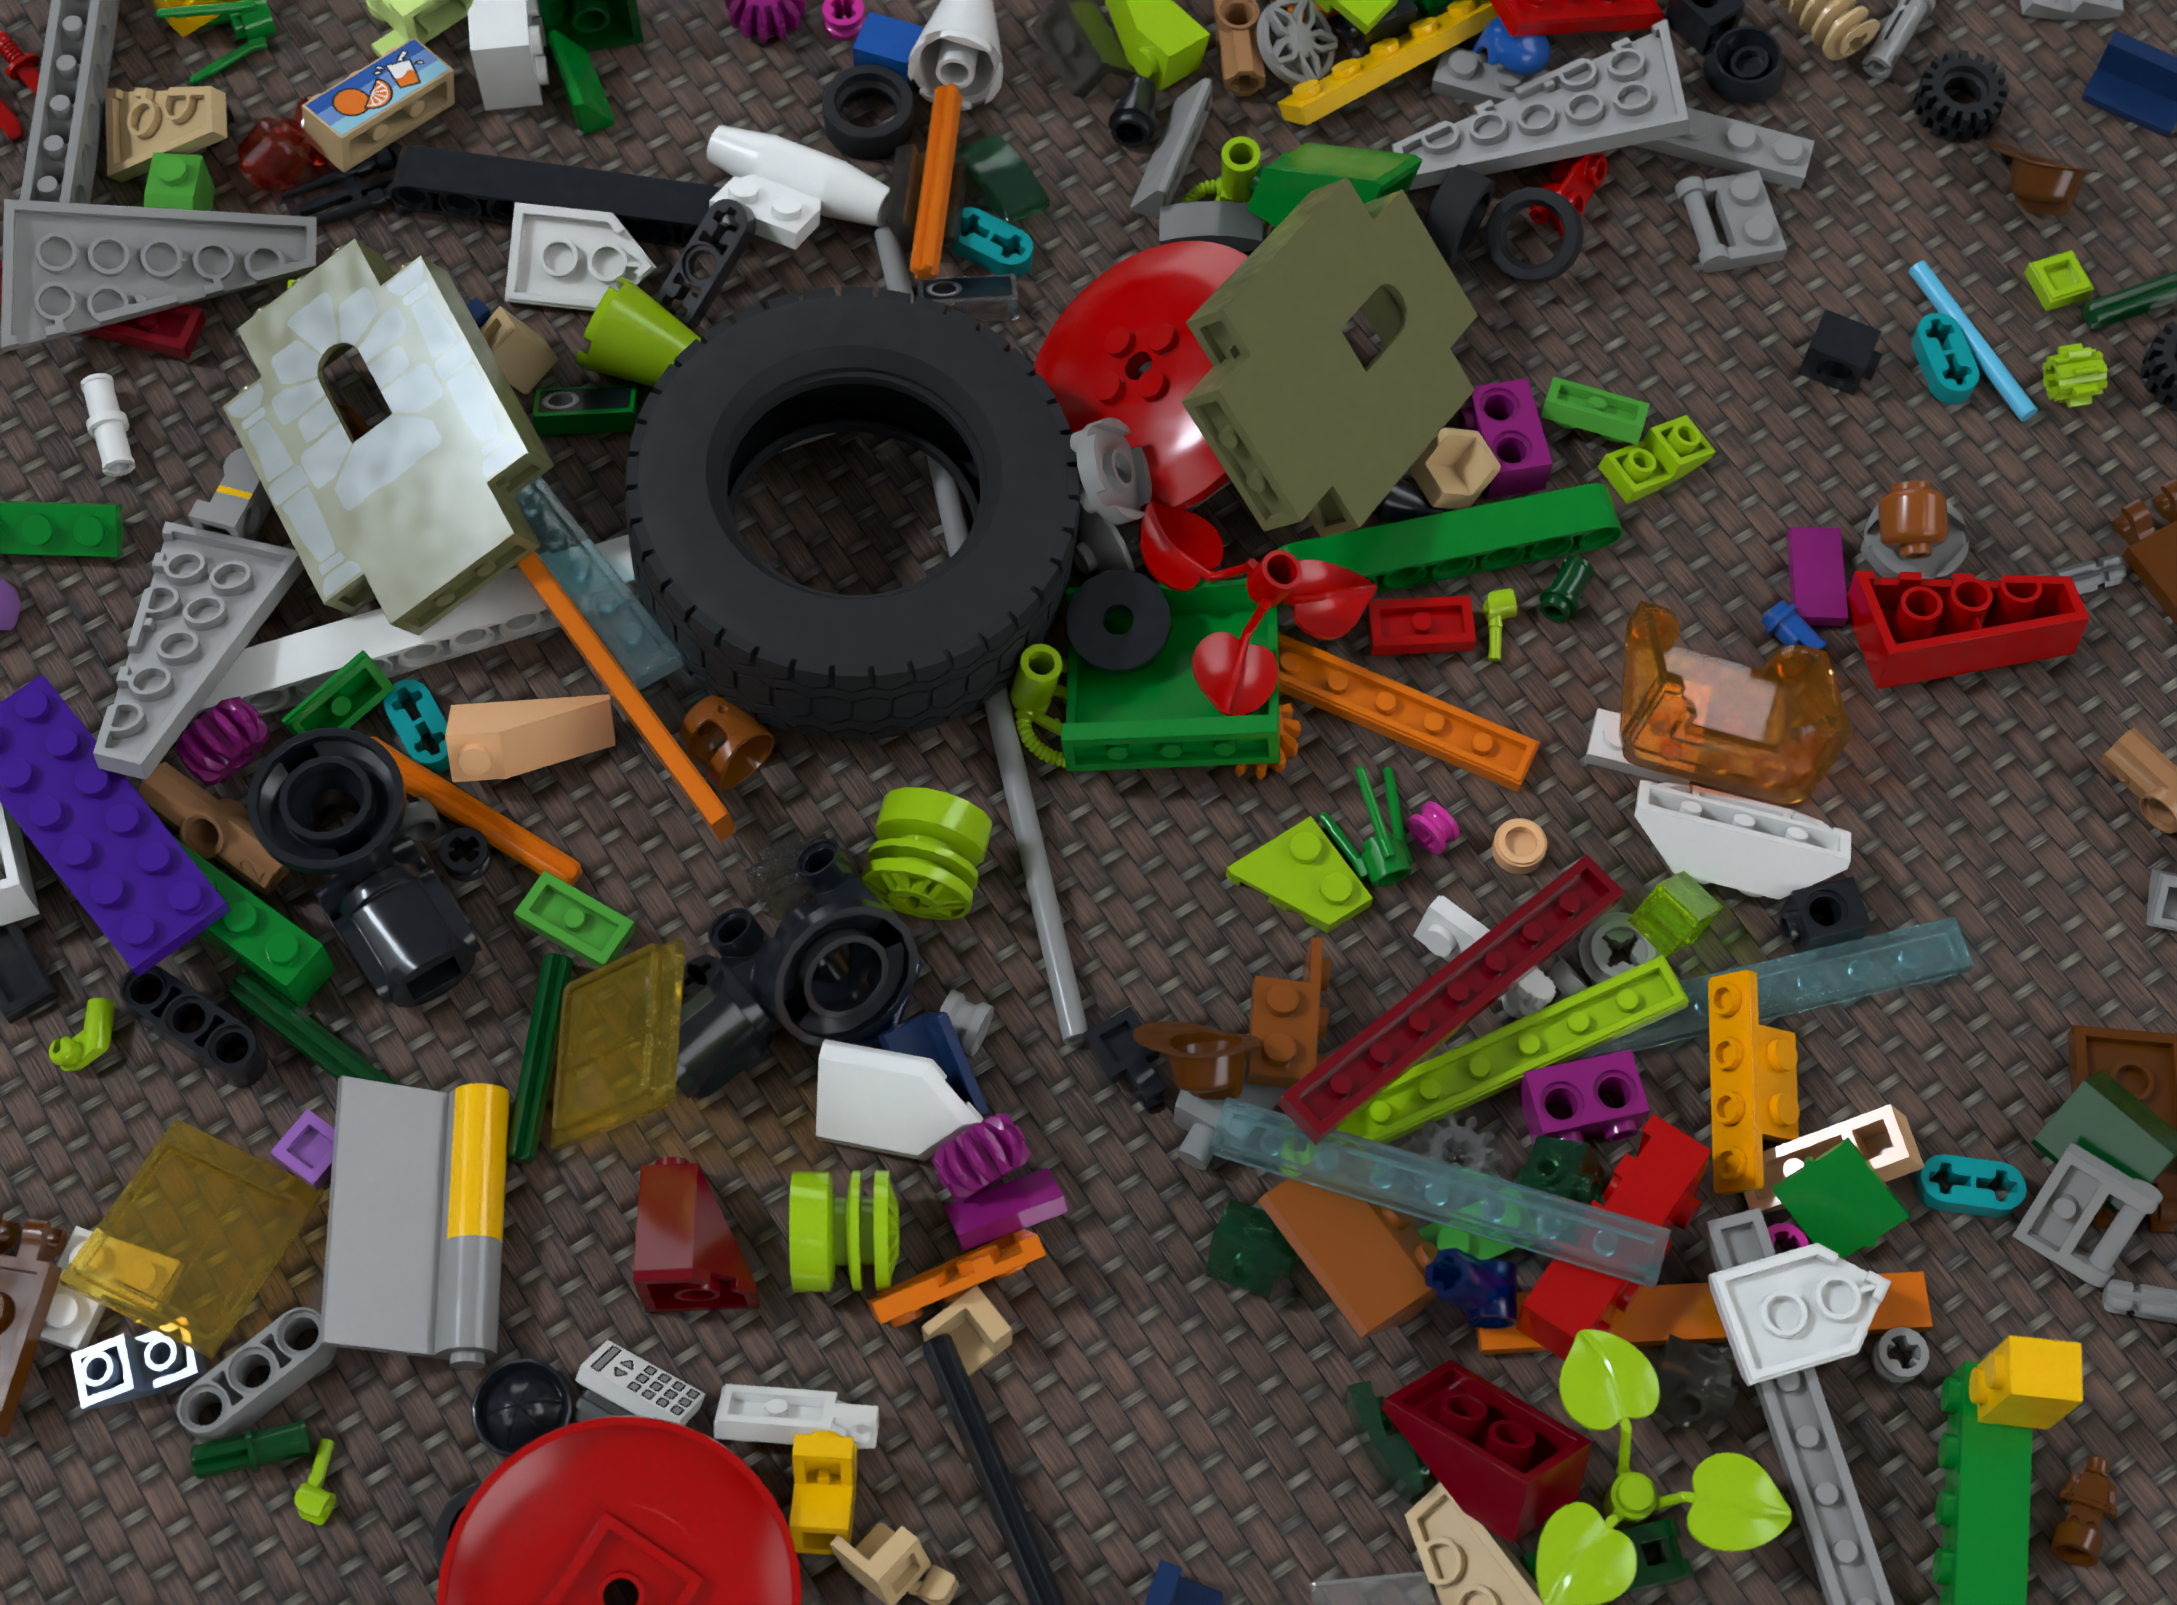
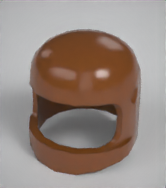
(744, 738)

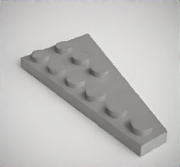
(1565, 114)
(111, 263)
(187, 633)

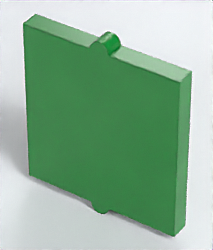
(1840, 1200)

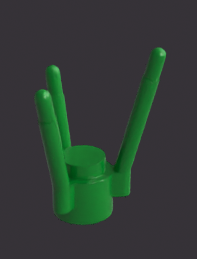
(248, 19)
(1384, 857)

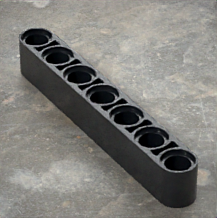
(490, 185)

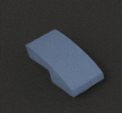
(133, 1368)

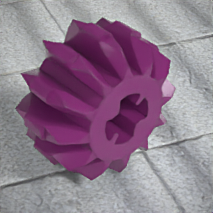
(765, 17)
(222, 741)
(981, 1156)

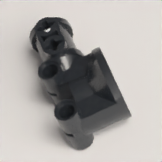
(383, 896)
(826, 974)

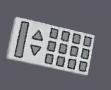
(638, 1385)

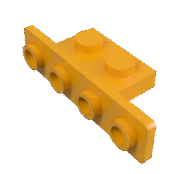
(1750, 1083)

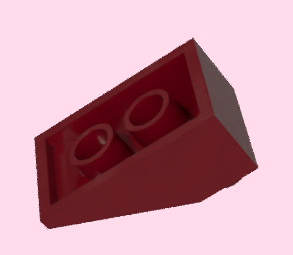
(1490, 1449)

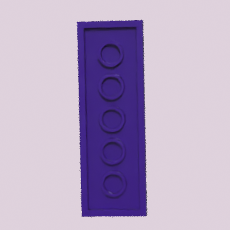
(99, 832)

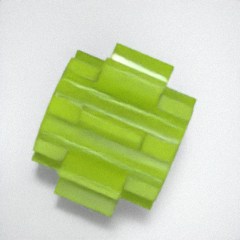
(2075, 375)

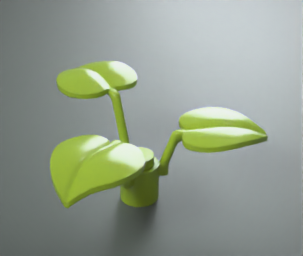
(1579, 1552)

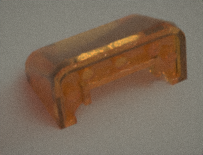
(1725, 721)

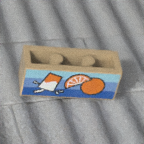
(378, 104)

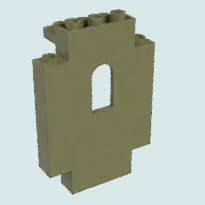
(1287, 393)

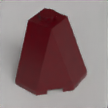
(685, 1246)

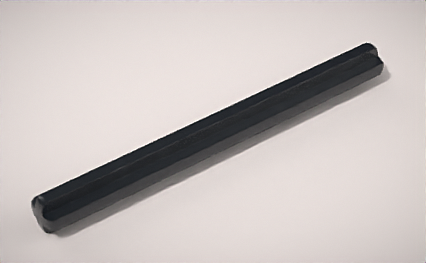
(992, 1472)

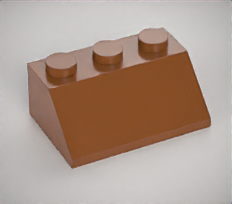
(1357, 1251)

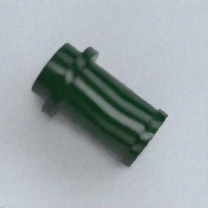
(1562, 598)

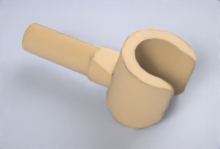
(936, 1588)

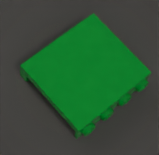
(1160, 712)

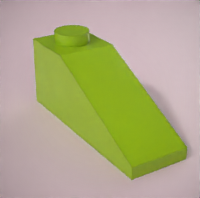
(1159, 39)

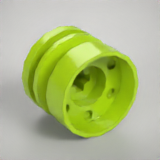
(927, 853)
(841, 1231)

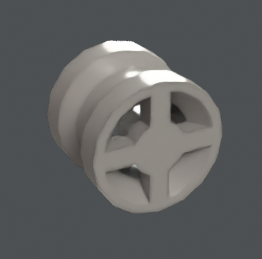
(968, 1020)

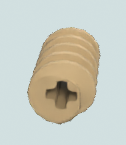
(1834, 25)

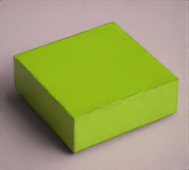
(2059, 280)

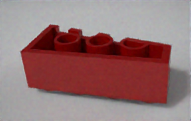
(1961, 624)
(1652, 1188)

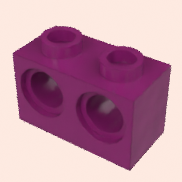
(1514, 437)
(1577, 1089)

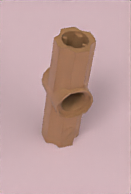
(1238, 46)
(2148, 776)
(194, 813)

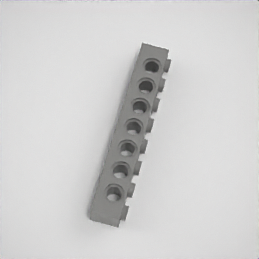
(70, 101)

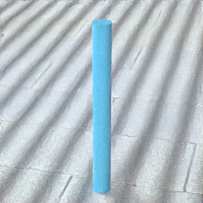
(1980, 349)

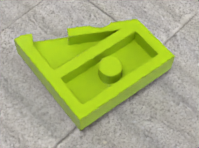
(1304, 876)

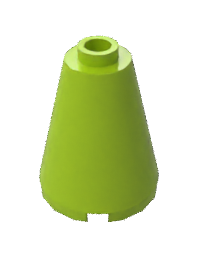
(633, 336)

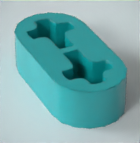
(991, 241)
(1952, 356)
(410, 731)
(1968, 1198)

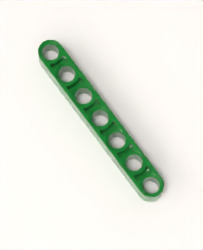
(1472, 538)

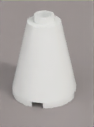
(960, 49)

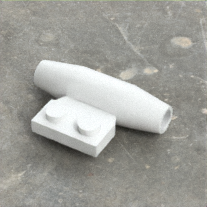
(792, 185)

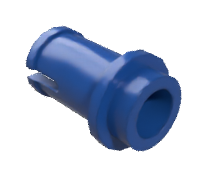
(1790, 627)

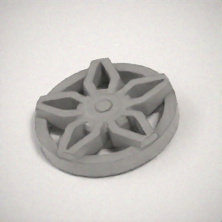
(1296, 40)

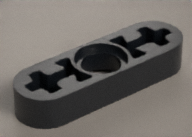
(725, 260)

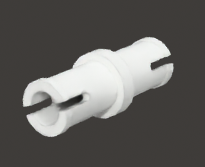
(107, 424)

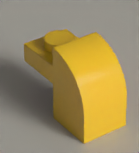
(822, 1490)

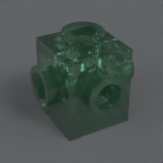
(1563, 1169)
(1249, 1250)

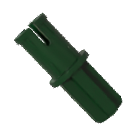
(251, 1449)

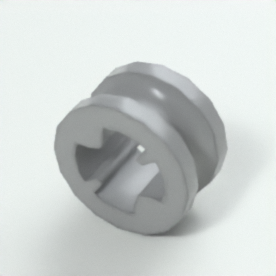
(1908, 1342)

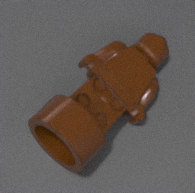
(2090, 1499)

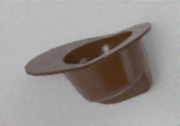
(2041, 182)
(1200, 1057)

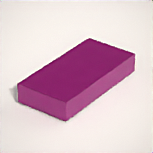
(1817, 575)
(1005, 1209)

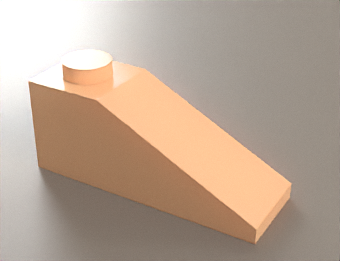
(525, 735)
(1879, 1135)

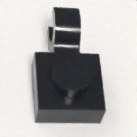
(1123, 1057)

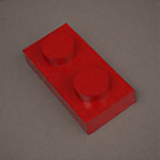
(1420, 625)

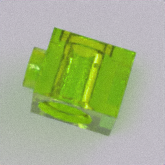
(1675, 914)

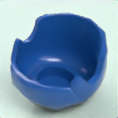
(1518, 54)

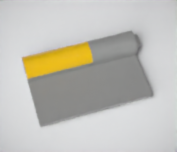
(416, 1221)

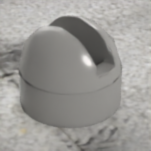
(1566, 980)

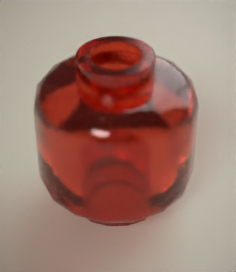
(274, 153)

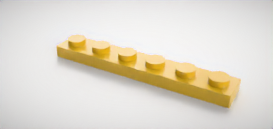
(1386, 61)

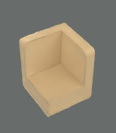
(518, 350)
(1455, 468)
(974, 1327)
(884, 1561)

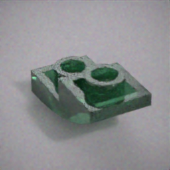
(1005, 178)
(1389, 1454)

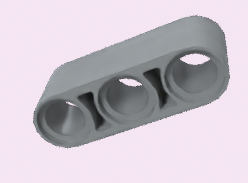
(228, 1379)

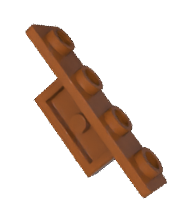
(1288, 1023)

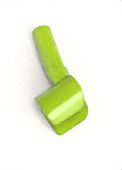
(1498, 606)
(312, 1501)

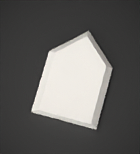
(569, 257)
(887, 1101)
(1795, 1310)

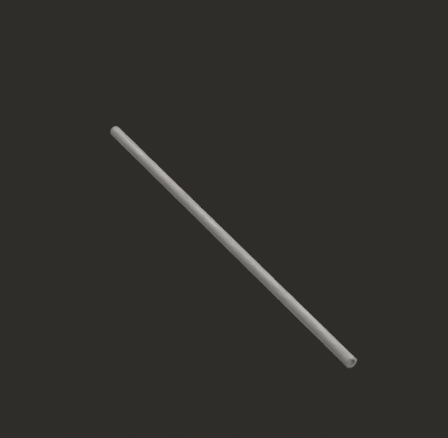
(1005, 740)

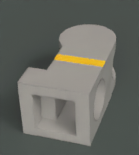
(238, 502)

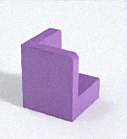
(307, 1150)

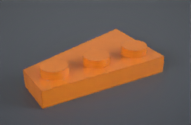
(955, 1277)

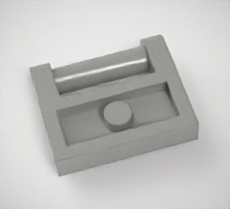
(1744, 216)
(2069, 1205)

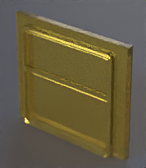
(618, 1043)
(192, 1238)

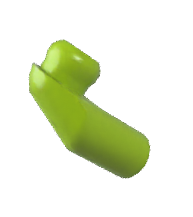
(89, 1044)

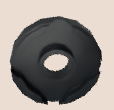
(1113, 592)

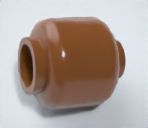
(1913, 519)

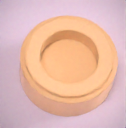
(1519, 846)

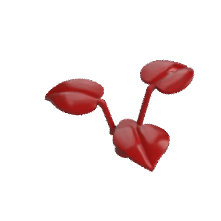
(1230, 671)

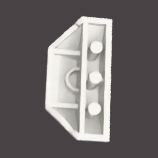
(1739, 839)

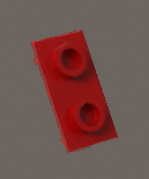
(1579, 179)

